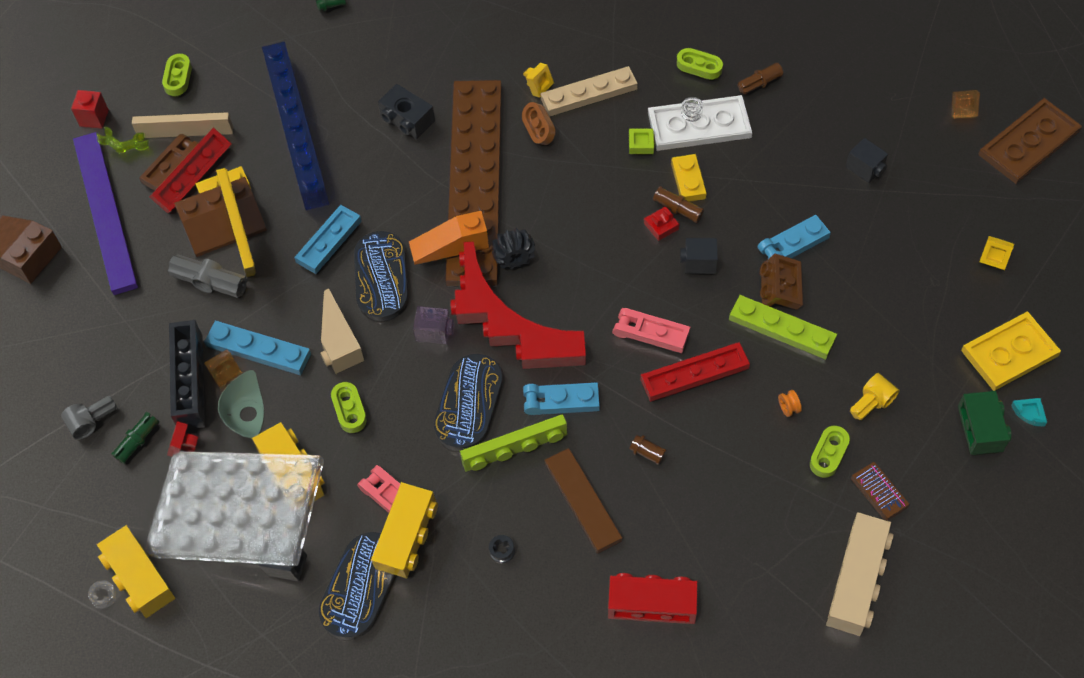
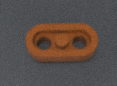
(538, 123)

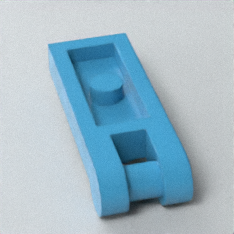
(796, 239)
(561, 398)

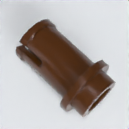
(647, 449)

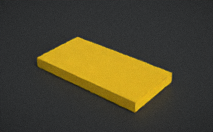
(236, 222)

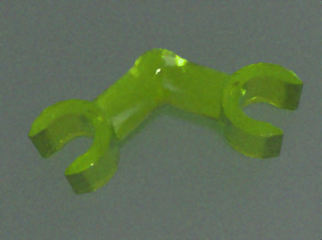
(121, 147)

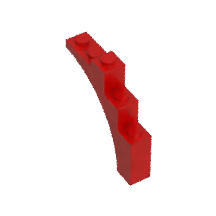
(534, 343)

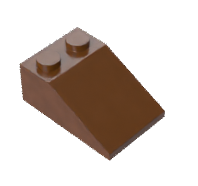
(26, 247)

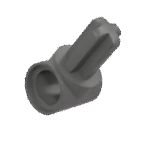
(82, 420)

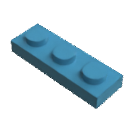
(328, 239)

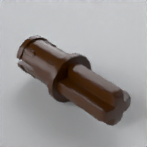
(760, 78)

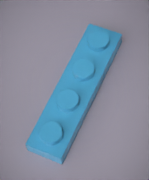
(258, 347)

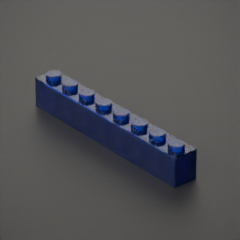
(295, 126)

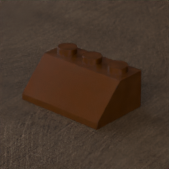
(208, 219)

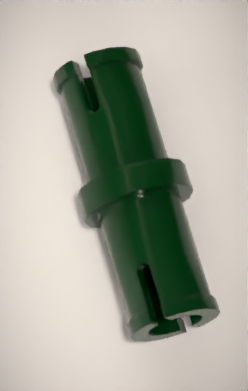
(135, 438)

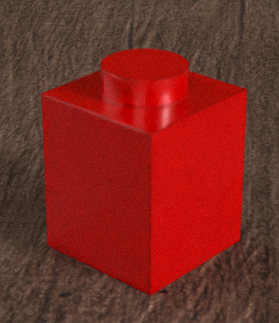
(89, 109)

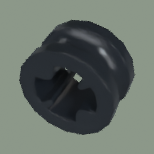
(505, 541)

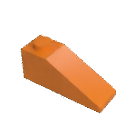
(449, 238)

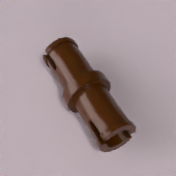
(678, 204)

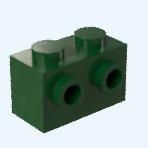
(984, 422)

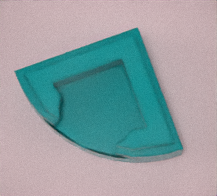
(1030, 411)

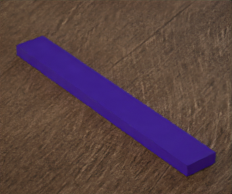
(105, 214)

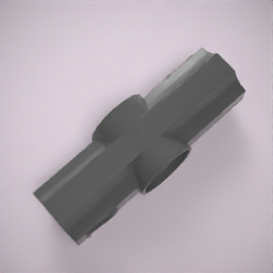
(207, 275)

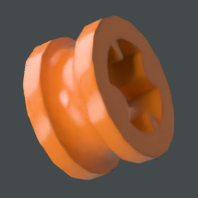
(790, 403)

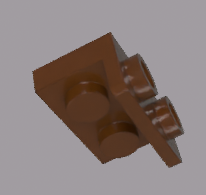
(781, 282)

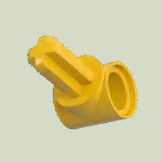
(876, 394)

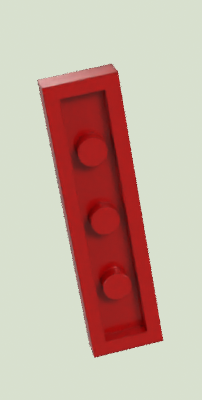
(190, 170)
(694, 371)

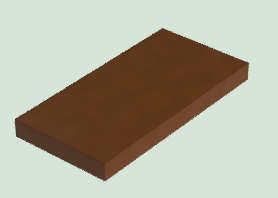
(1030, 140)

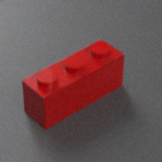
(652, 599)

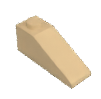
(337, 339)

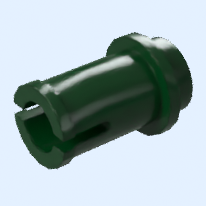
(325, 4)

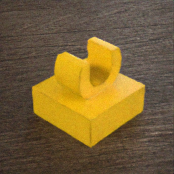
(539, 79)
(996, 252)

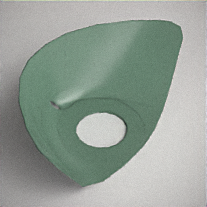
(238, 395)

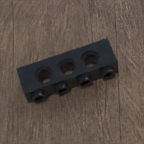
(186, 374)

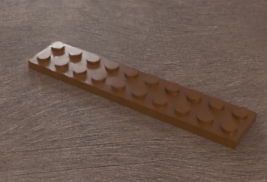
(475, 167)

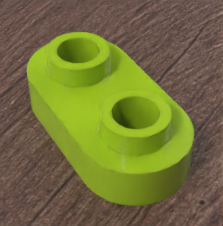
(701, 65)
(175, 79)
(348, 409)
(829, 453)

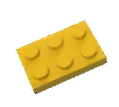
(1010, 351)

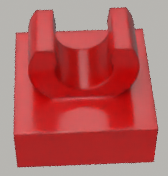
(661, 223)
(181, 440)

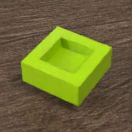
(641, 141)

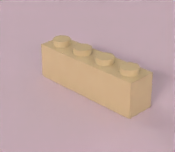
(859, 573)

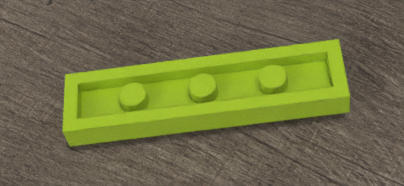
(782, 327)
(513, 443)

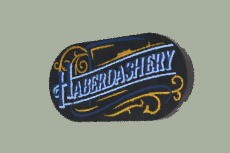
(380, 275)
(468, 402)
(355, 591)

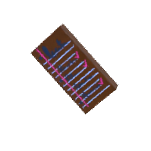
(880, 491)

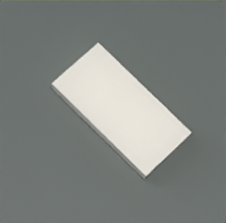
(721, 121)

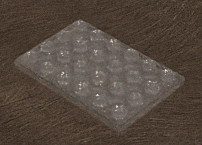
(235, 507)

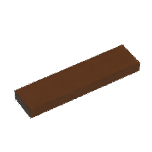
(583, 501)

